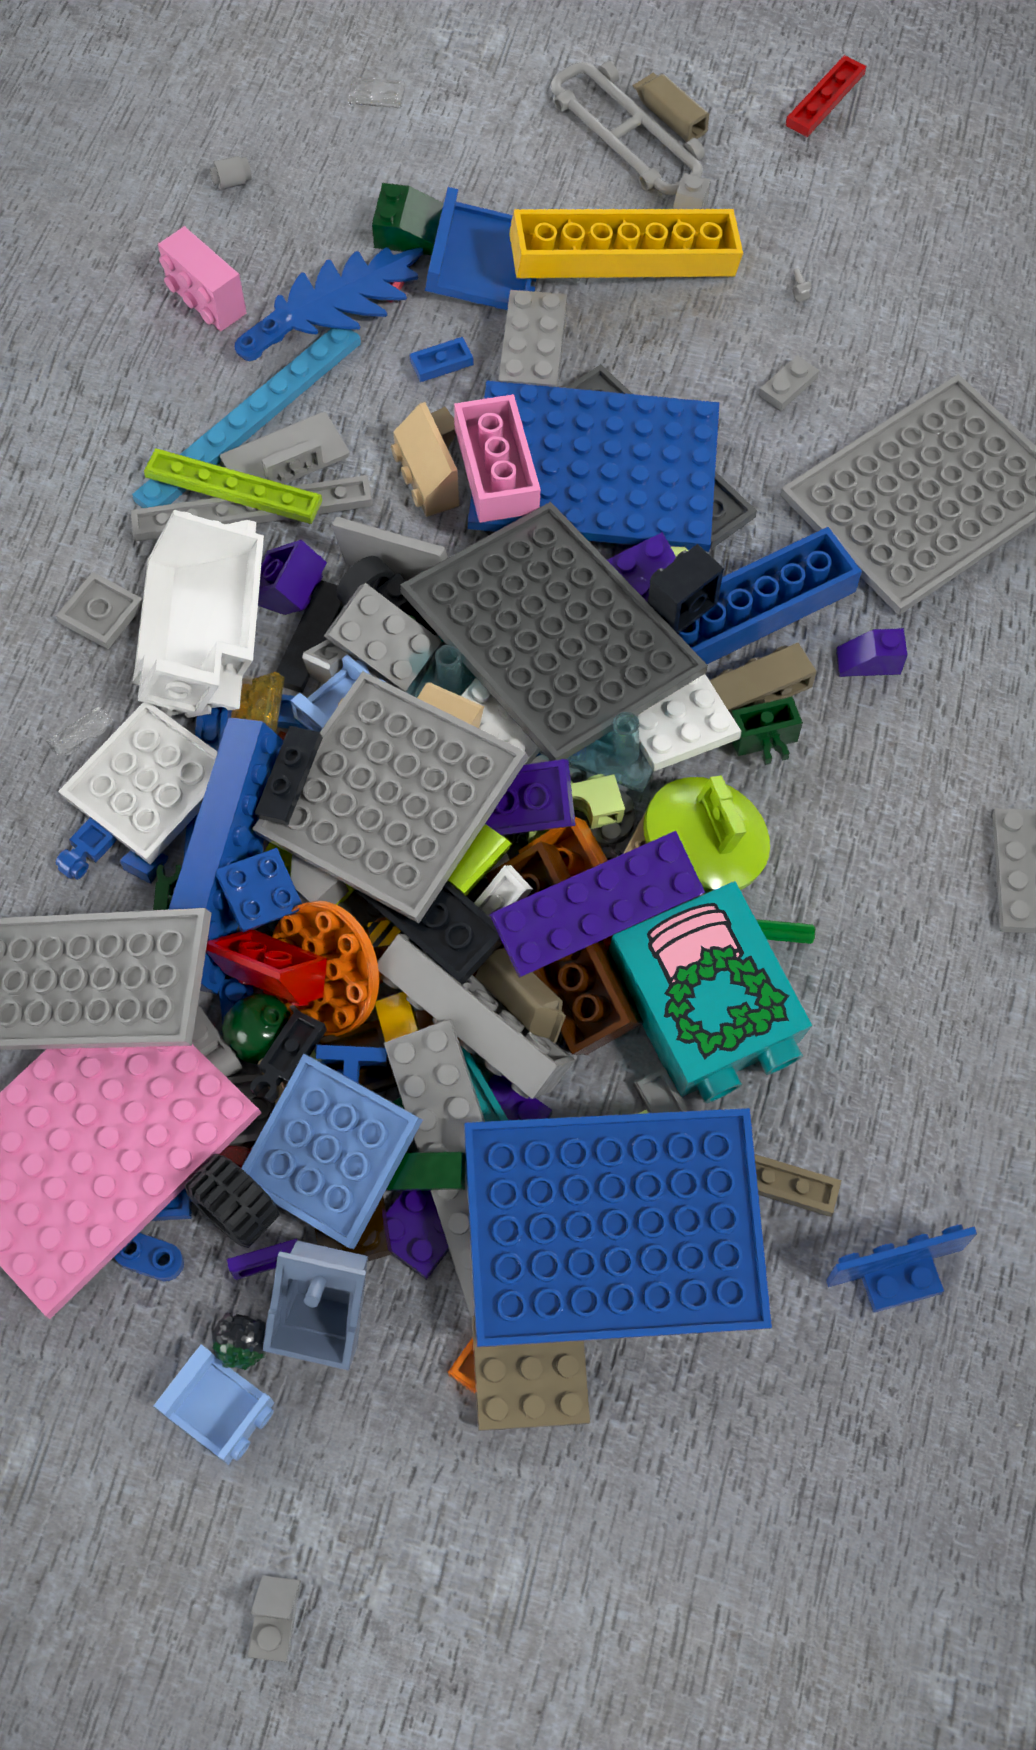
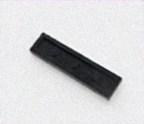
(315, 622)

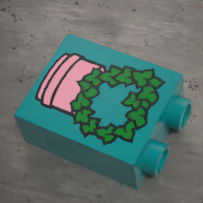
(710, 993)

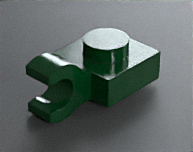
(164, 888)

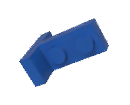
(352, 1058)

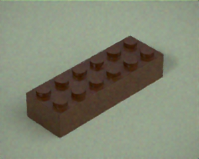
(587, 980)

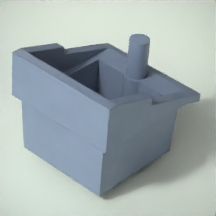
(316, 1305)

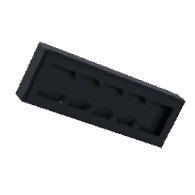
(288, 775)

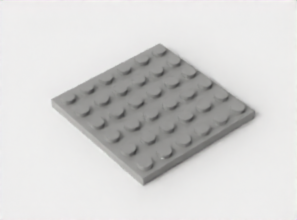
(395, 796)

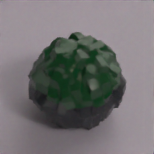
(239, 1341)

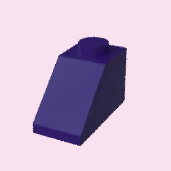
(873, 654)

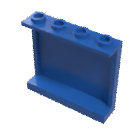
(474, 255)

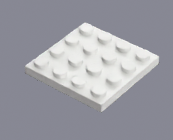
(144, 781)

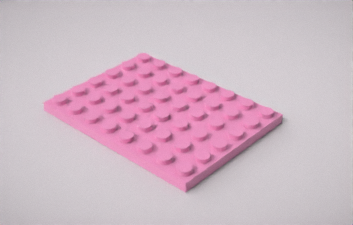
(98, 1151)

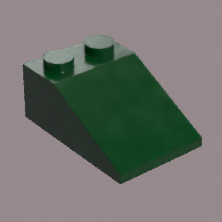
(405, 219)

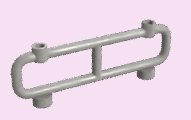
(605, 77)

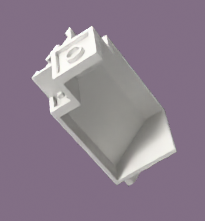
(198, 615)

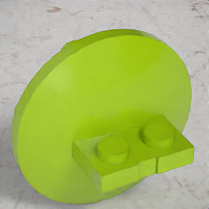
(716, 826)

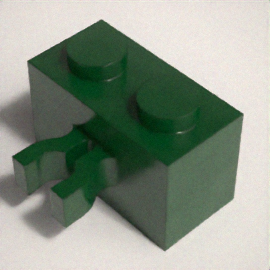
(768, 727)

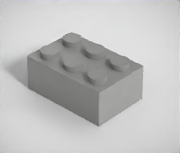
(382, 637)

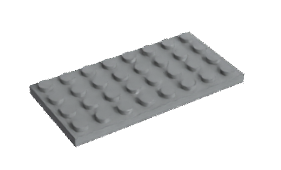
(101, 979)

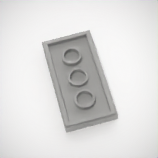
(397, 551)

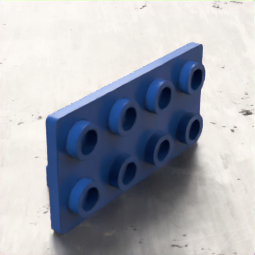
(901, 1273)

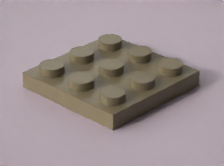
(530, 1385)

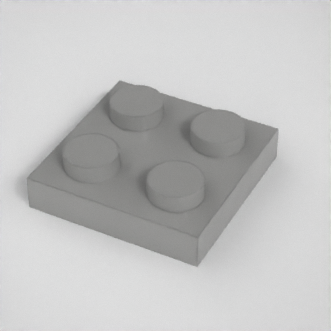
(100, 610)

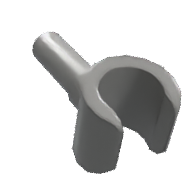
(801, 291)

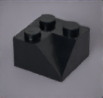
(686, 588)

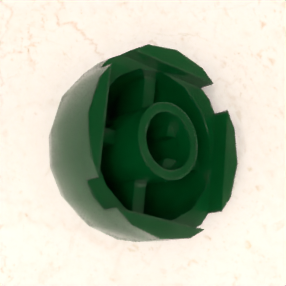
(254, 1025)

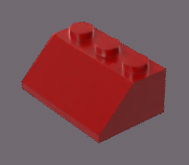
(270, 965)

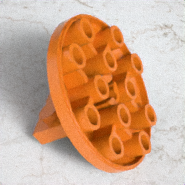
(351, 967)

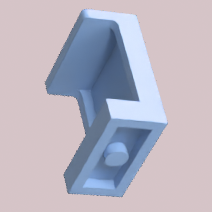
(319, 707)
(215, 1405)

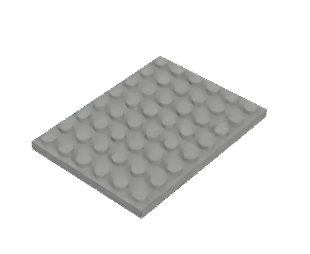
(924, 492)

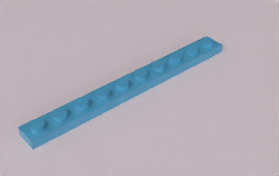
(257, 409)

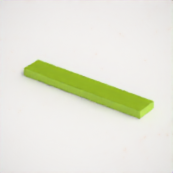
(233, 486)

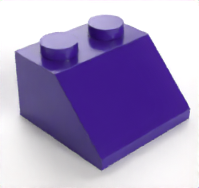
(289, 577)

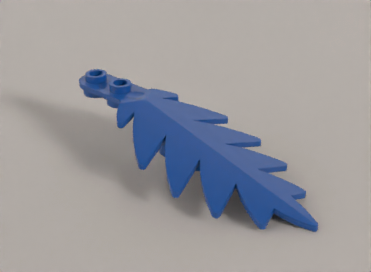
(330, 296)

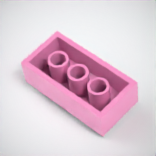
(496, 458)

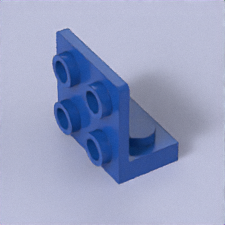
(258, 889)

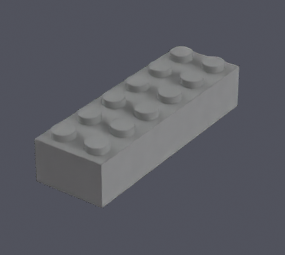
(478, 1018)

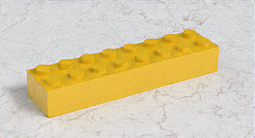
(625, 243)

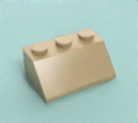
(426, 462)

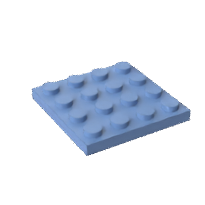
(330, 1150)

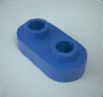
(146, 1258)

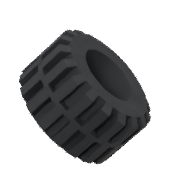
(232, 1200)

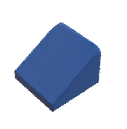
(140, 868)

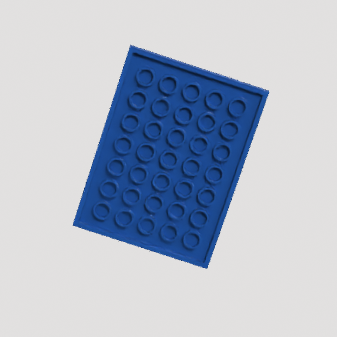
(619, 462)
(615, 1227)

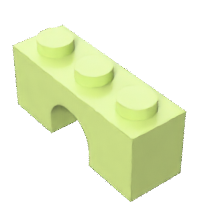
(597, 799)

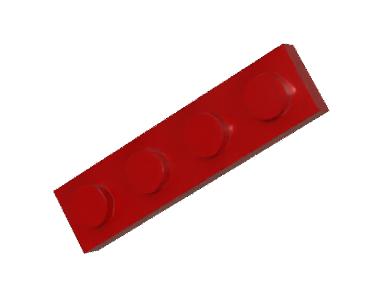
(825, 96)

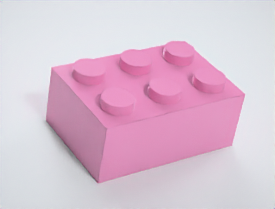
(202, 279)

